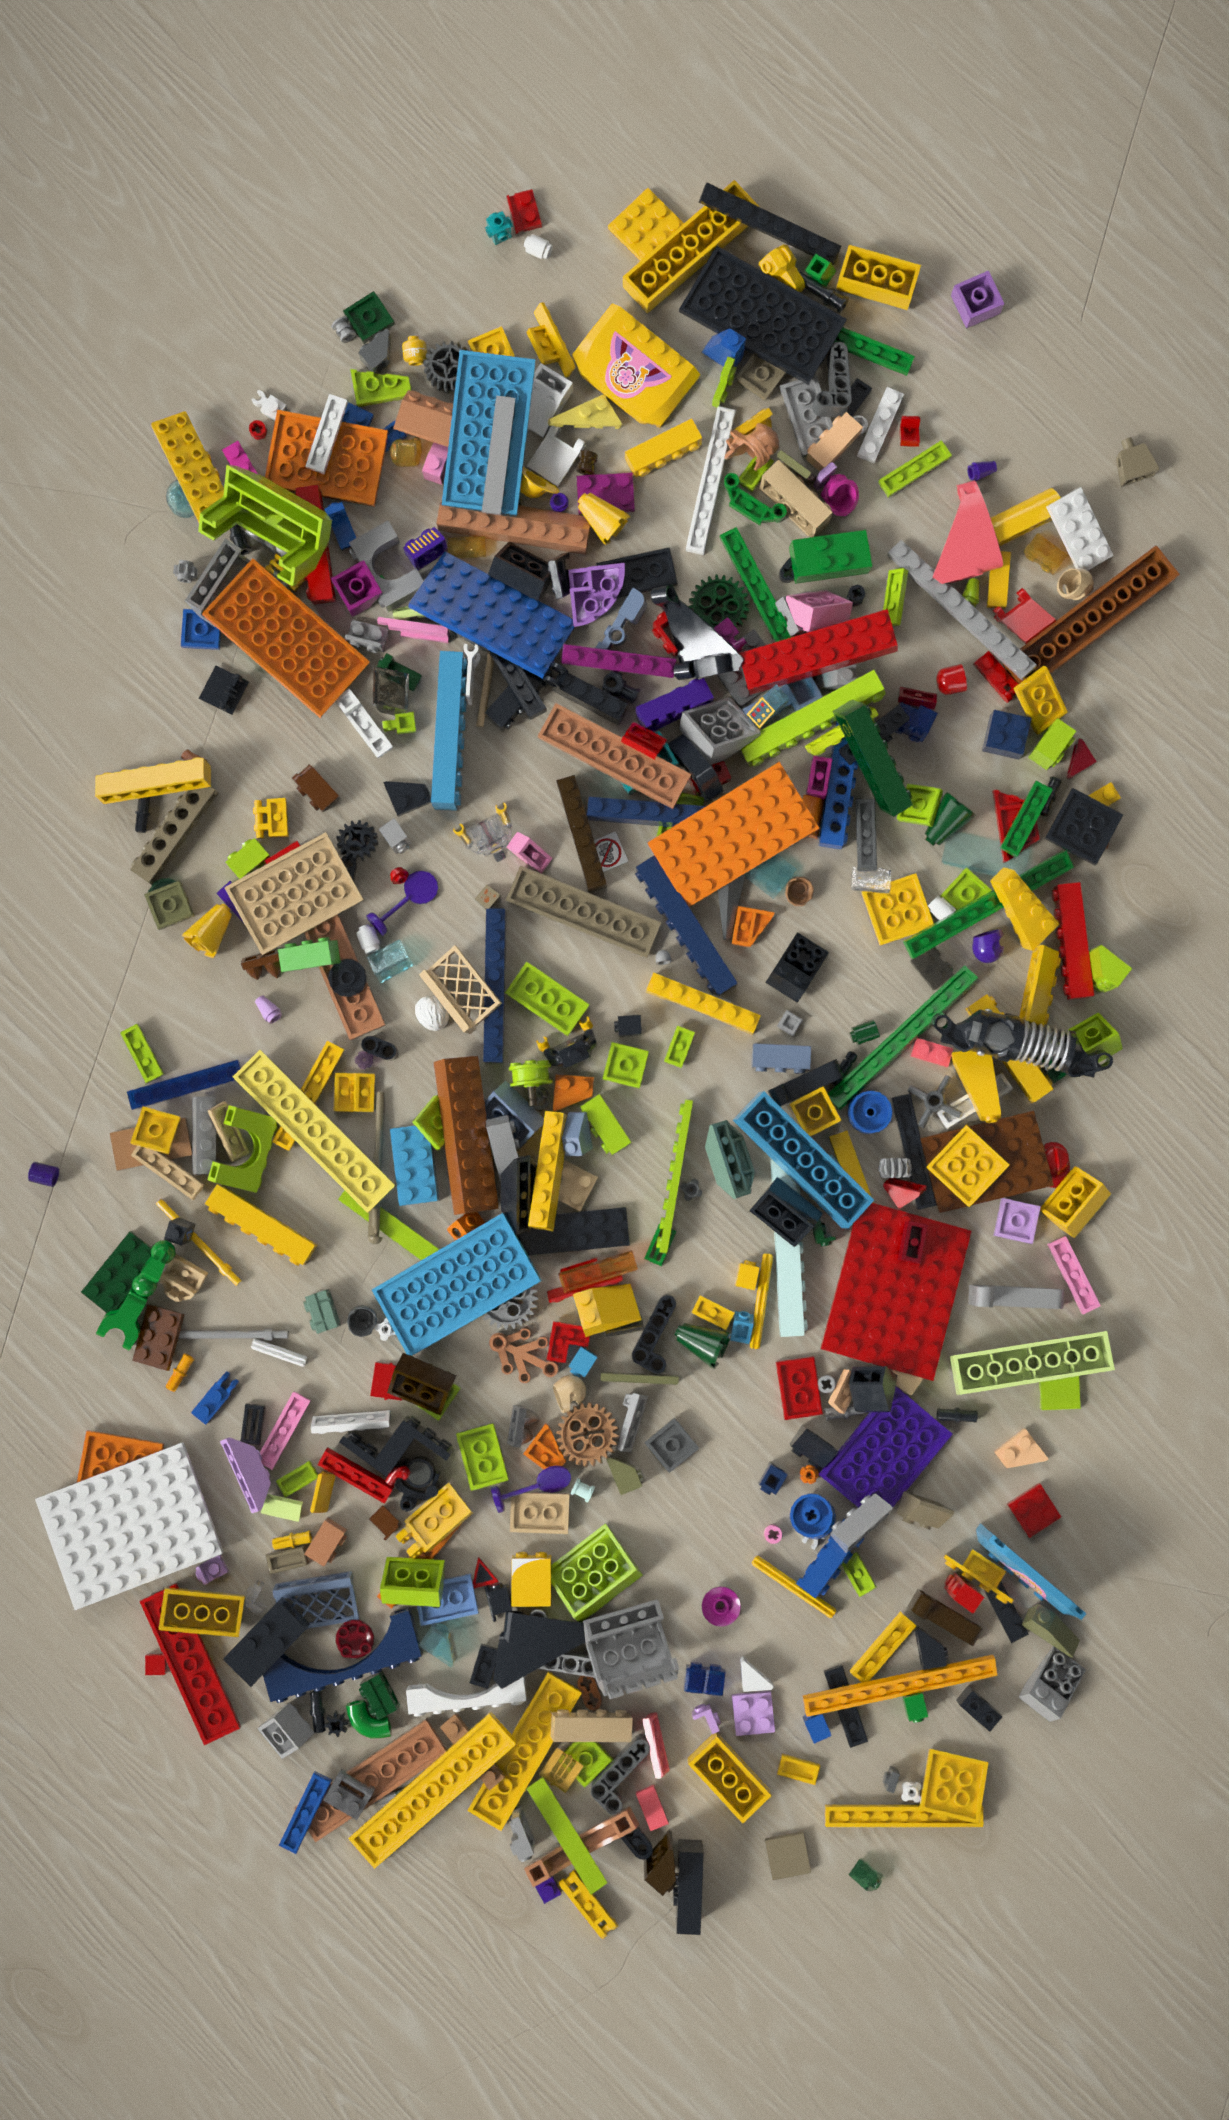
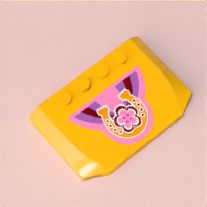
(634, 367)

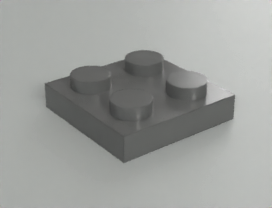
(671, 1445)

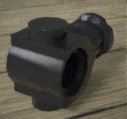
(621, 688)

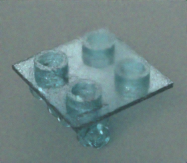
(771, 875)

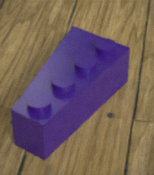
(669, 707)

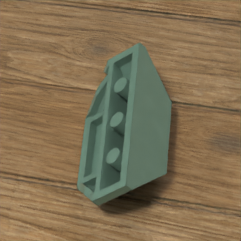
(729, 1159)

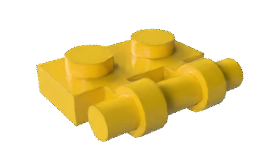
(277, 818)

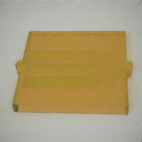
(561, 1770)

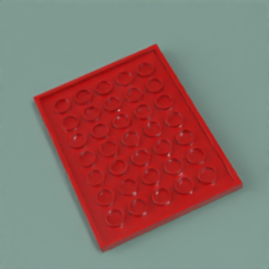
(894, 1308)

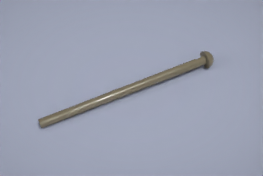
(374, 1214)

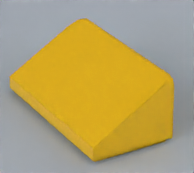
(322, 1492)

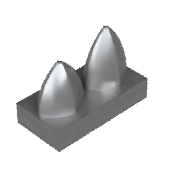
(517, 1433)

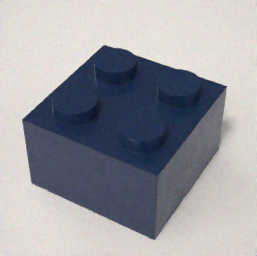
(1006, 734)

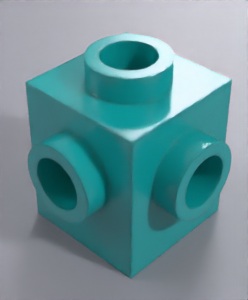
(498, 227)

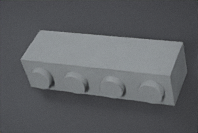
(203, 1135)

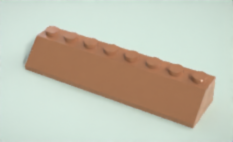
(528, 527)

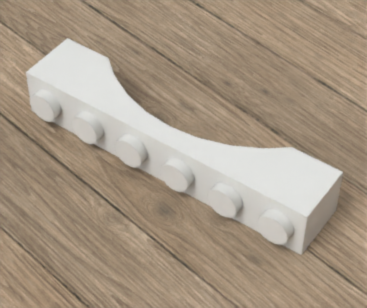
(425, 1698)

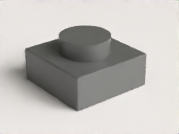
(890, 1779)

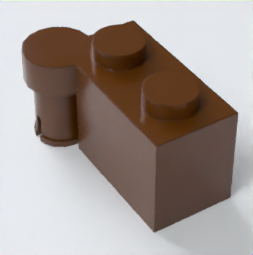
(315, 787)

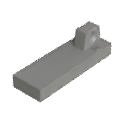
(636, 1405)

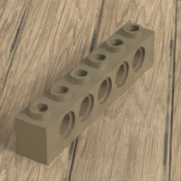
(173, 841)

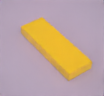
(999, 583)

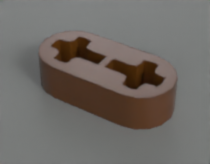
(585, 1692)

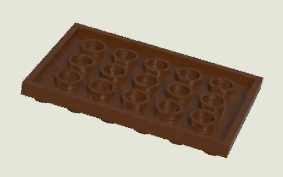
(1012, 1138)

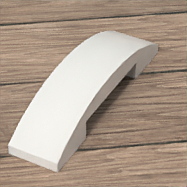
(363, 723)

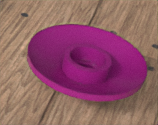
(721, 1616)

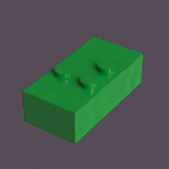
(830, 556)

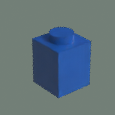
(817, 1727)

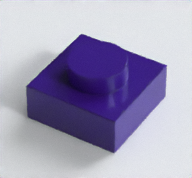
(548, 1890)

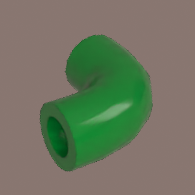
(365, 1724)

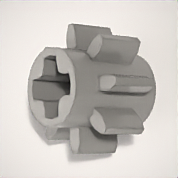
(185, 571)

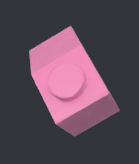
(529, 852)

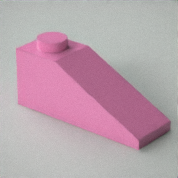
(435, 464)

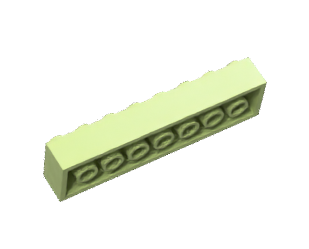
(1032, 1363)

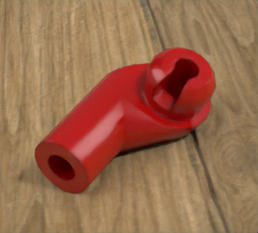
(397, 1472)

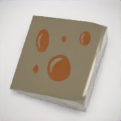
(488, 897)

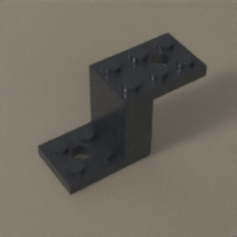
(396, 1445)

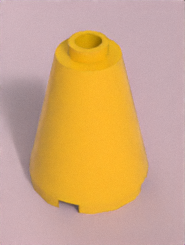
(602, 516)
(209, 930)

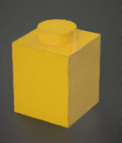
(747, 1275)

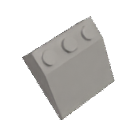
(718, 729)

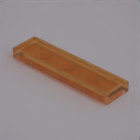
(598, 1271)

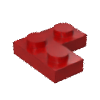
(563, 1335)

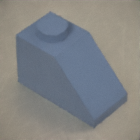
(577, 1134)

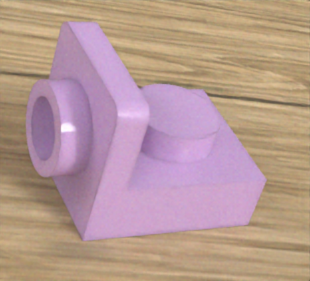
(211, 1569)

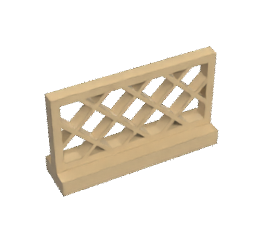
(450, 1002)

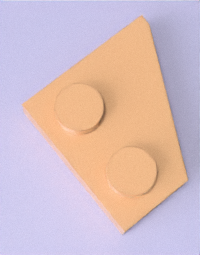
(1020, 1451)

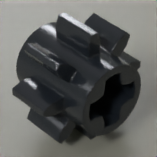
(337, 1717)

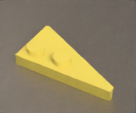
(589, 414)

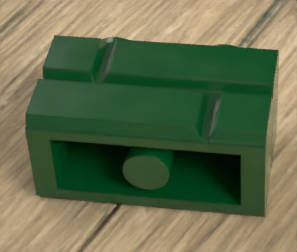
(379, 1695)

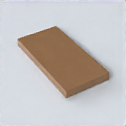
(123, 1148)

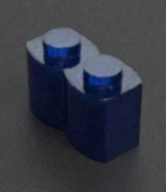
(704, 1679)

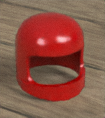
(951, 680)

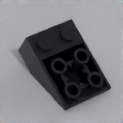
(797, 967)

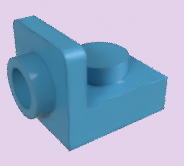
(742, 1327)

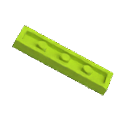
(914, 468)

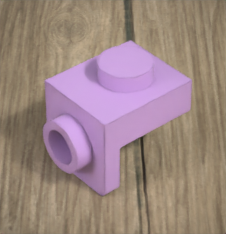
(712, 1718)

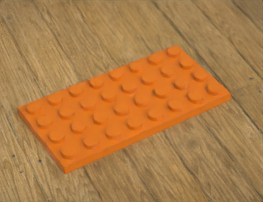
(286, 638)
(733, 834)

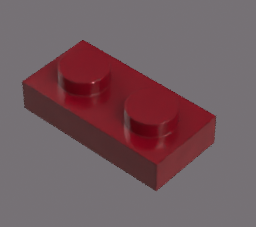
(917, 697)

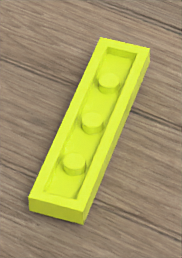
(831, 737)

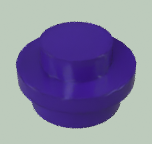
(559, 502)

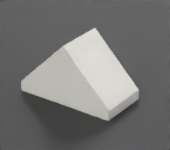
(752, 1678)

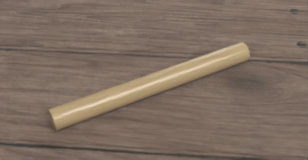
(485, 691)

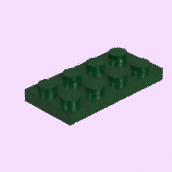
(115, 1277)

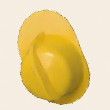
(534, 485)

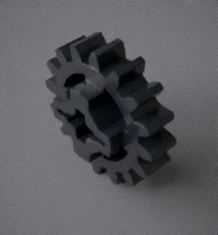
(355, 848)

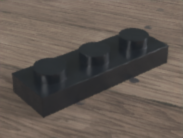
(1007, 1615)

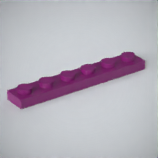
(618, 661)

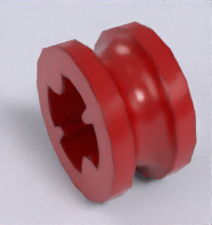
(253, 425)

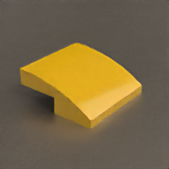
(353, 1092)

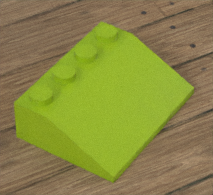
(593, 1573)

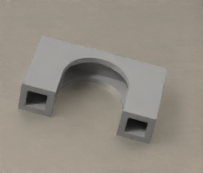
(368, 548)

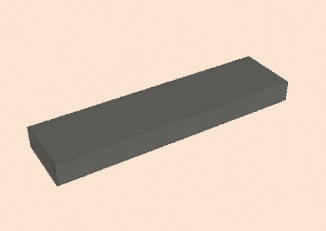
(866, 835)

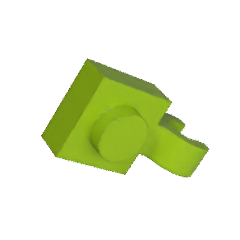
(403, 723)

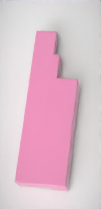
(417, 630)

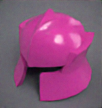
(840, 494)

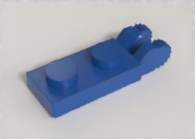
(214, 1399)

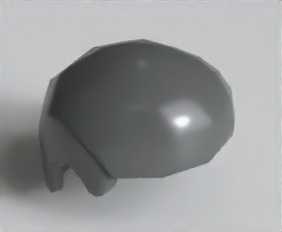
(362, 1320)

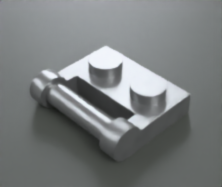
(345, 1799)

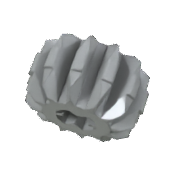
(895, 1167)

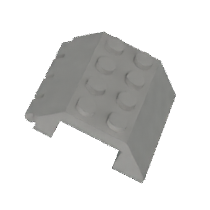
(218, 574)
(629, 1650)

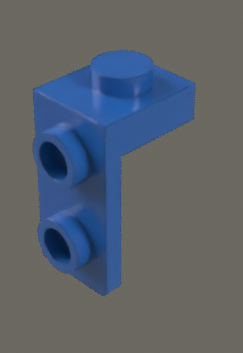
(340, 524)

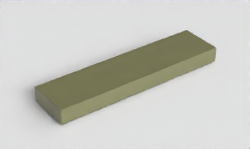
(639, 1378)

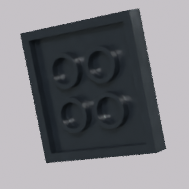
(1084, 826)

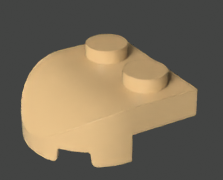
(182, 1279)

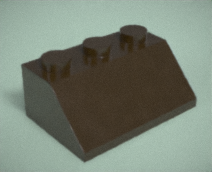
(421, 1383)
(660, 1866)

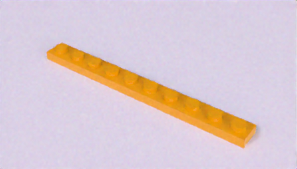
(899, 1685)

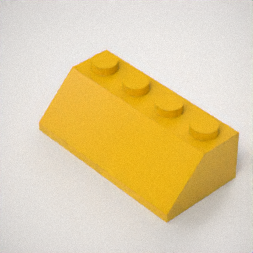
(1039, 985)

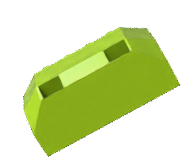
(273, 516)

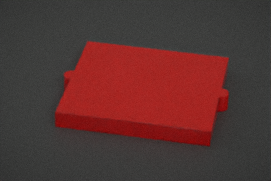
(381, 1381)

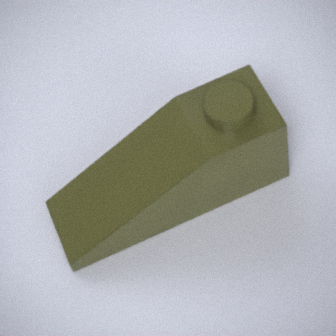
(1051, 1629)

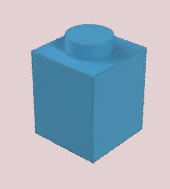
(582, 1362)

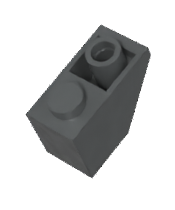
(376, 353)

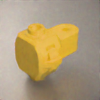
(781, 266)

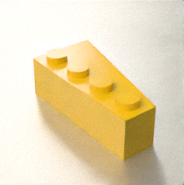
(1027, 913)

